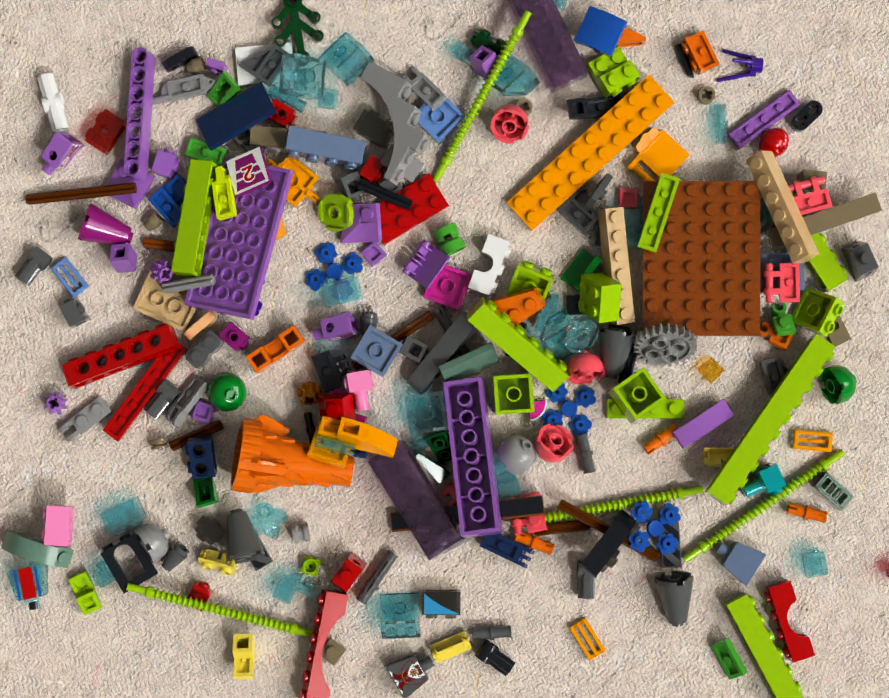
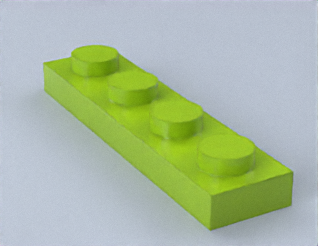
(658, 212)
(666, 409)

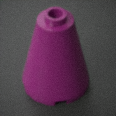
(104, 228)

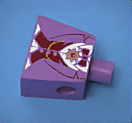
(60, 151)
(344, 327)

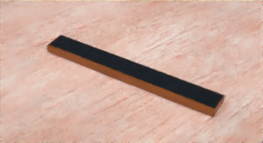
(508, 509)

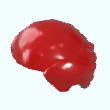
(775, 141)

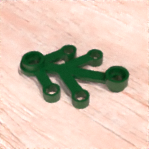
(297, 25)

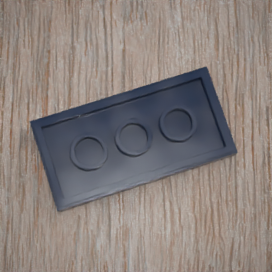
(236, 116)

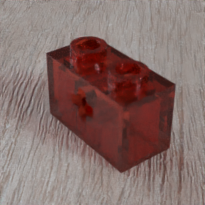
(102, 141)

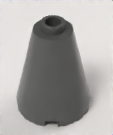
(615, 348)
(242, 540)
(675, 595)

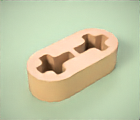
(200, 326)

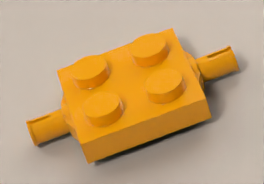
(301, 182)

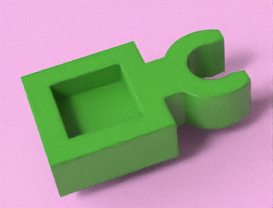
(782, 323)

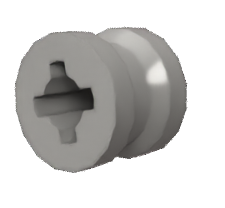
(300, 532)

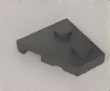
(265, 65)
(575, 212)

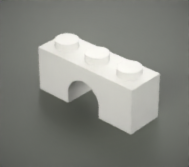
(485, 281)

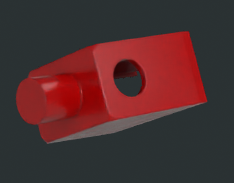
(348, 572)

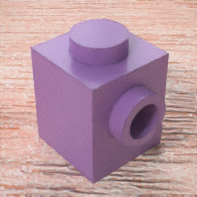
(483, 60)
(166, 163)
(123, 258)

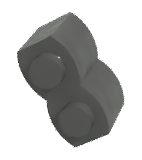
(208, 345)

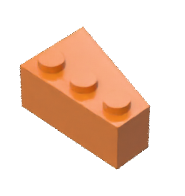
(520, 304)

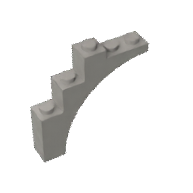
(404, 117)

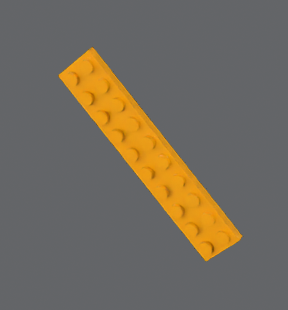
(590, 152)

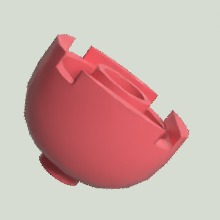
(509, 123)
(584, 368)
(553, 443)

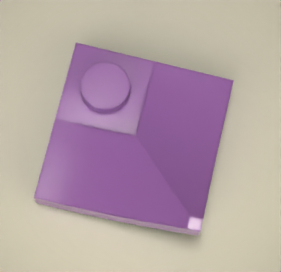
(134, 199)
(365, 225)

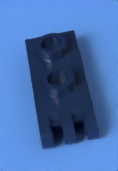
(506, 548)

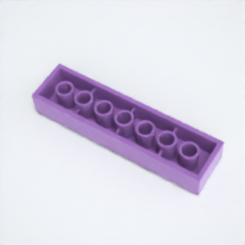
(472, 457)

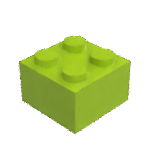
(599, 297)
(513, 394)
(637, 395)

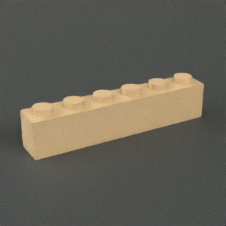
(782, 206)
(616, 258)

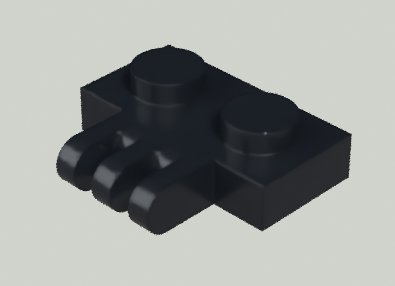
(330, 369)

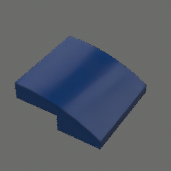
(600, 31)
(169, 200)

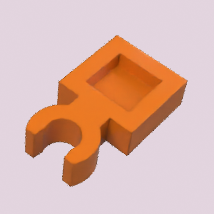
(780, 342)

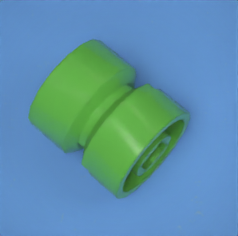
(453, 245)

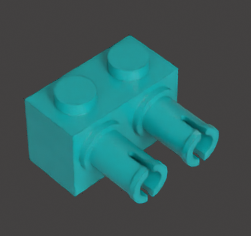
(766, 480)

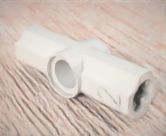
(53, 102)

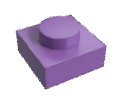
(216, 67)

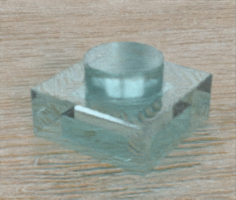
(329, 100)

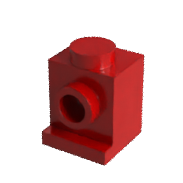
(289, 118)
(372, 170)

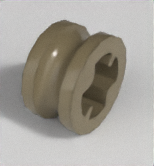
(705, 101)
(529, 105)
(159, 443)

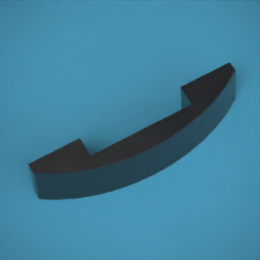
(591, 107)
(608, 543)

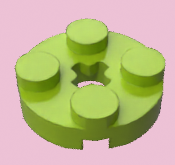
(345, 212)

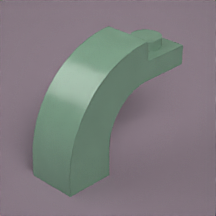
(35, 550)

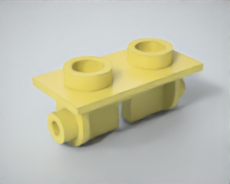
(713, 456)
(211, 561)
(450, 647)

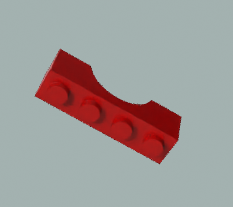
(781, 598)

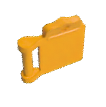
(658, 153)

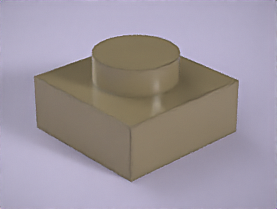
(333, 651)

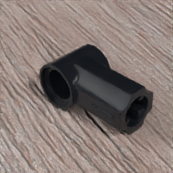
(491, 654)

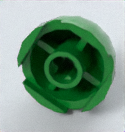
(838, 384)
(226, 391)

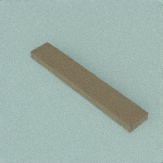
(833, 217)

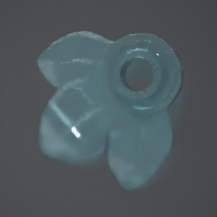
(270, 523)

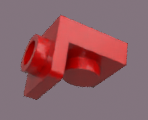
(200, 591)

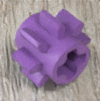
(161, 270)
(51, 405)

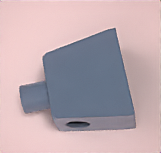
(740, 560)

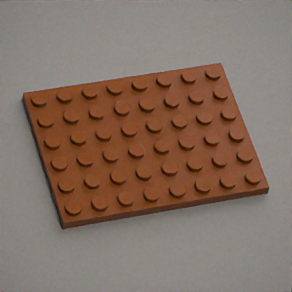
(705, 260)

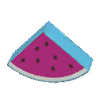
(540, 408)

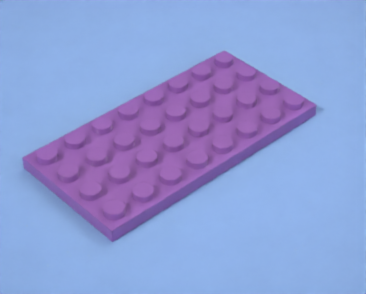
(241, 249)

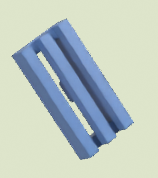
(79, 289)

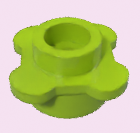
(306, 569)

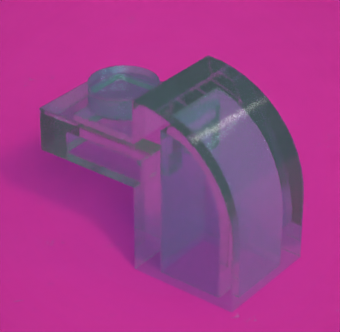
(290, 584)

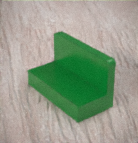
(583, 264)

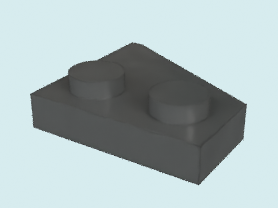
(773, 372)

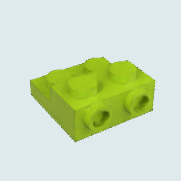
(613, 73)
(528, 276)
(817, 311)

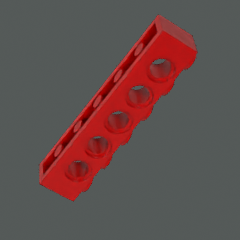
(74, 368)

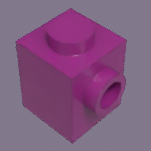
(234, 337)

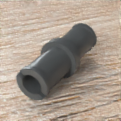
(585, 454)
(491, 632)

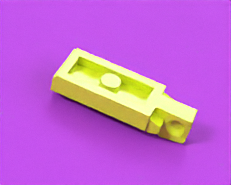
(223, 195)

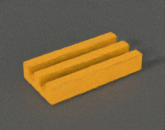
(795, 439)
(595, 652)

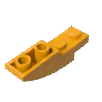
(360, 434)

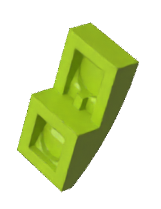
(85, 592)

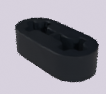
(180, 59)
(803, 113)

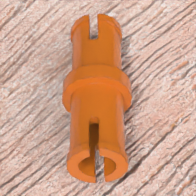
(660, 439)
(807, 512)
(535, 542)

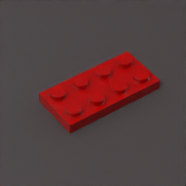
(426, 203)

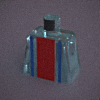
(29, 584)

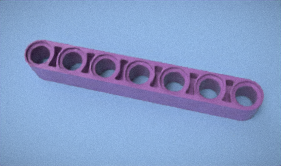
(136, 105)

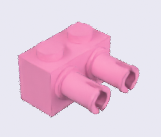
(359, 384)
(58, 525)

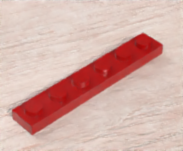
(143, 393)

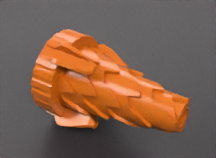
(270, 459)

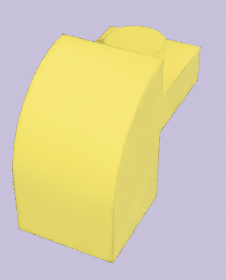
(244, 656)

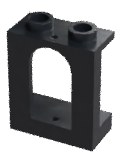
(133, 542)

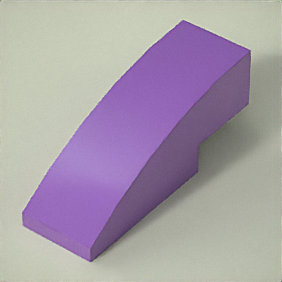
(702, 423)

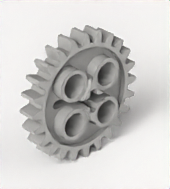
(665, 344)

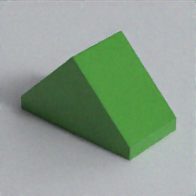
(223, 90)

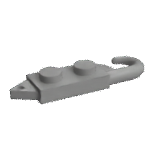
(184, 88)

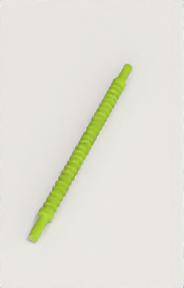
(516, 33)
(679, 493)
(703, 546)
(150, 592)

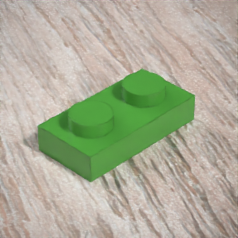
(199, 151)
(729, 658)

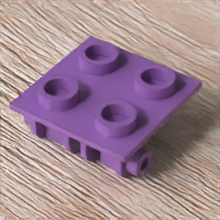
(425, 264)

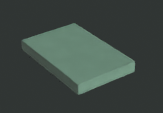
(469, 363)

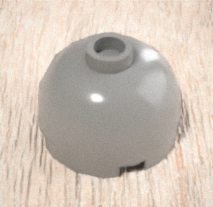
(516, 453)
(153, 541)

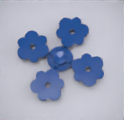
(333, 270)
(569, 408)
(654, 527)

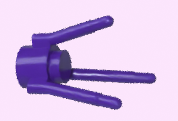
(752, 63)

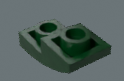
(440, 445)

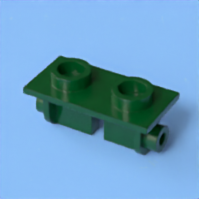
(484, 38)

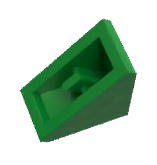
(205, 492)

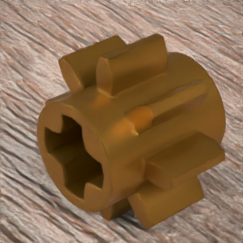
(308, 393)

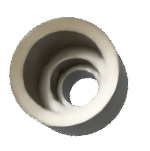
(196, 65)
(153, 221)

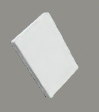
(246, 53)

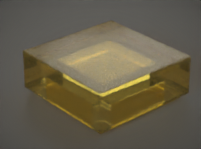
(710, 370)

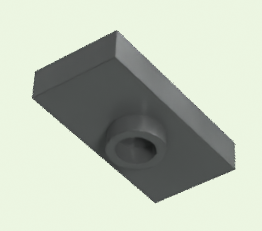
(599, 192)

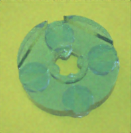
(576, 326)

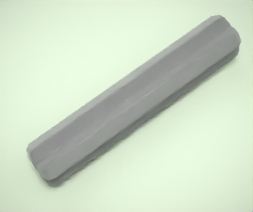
(188, 283)

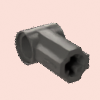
(36, 262)
(164, 396)
(586, 583)

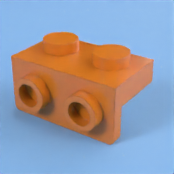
(700, 52)

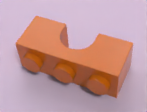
(276, 349)

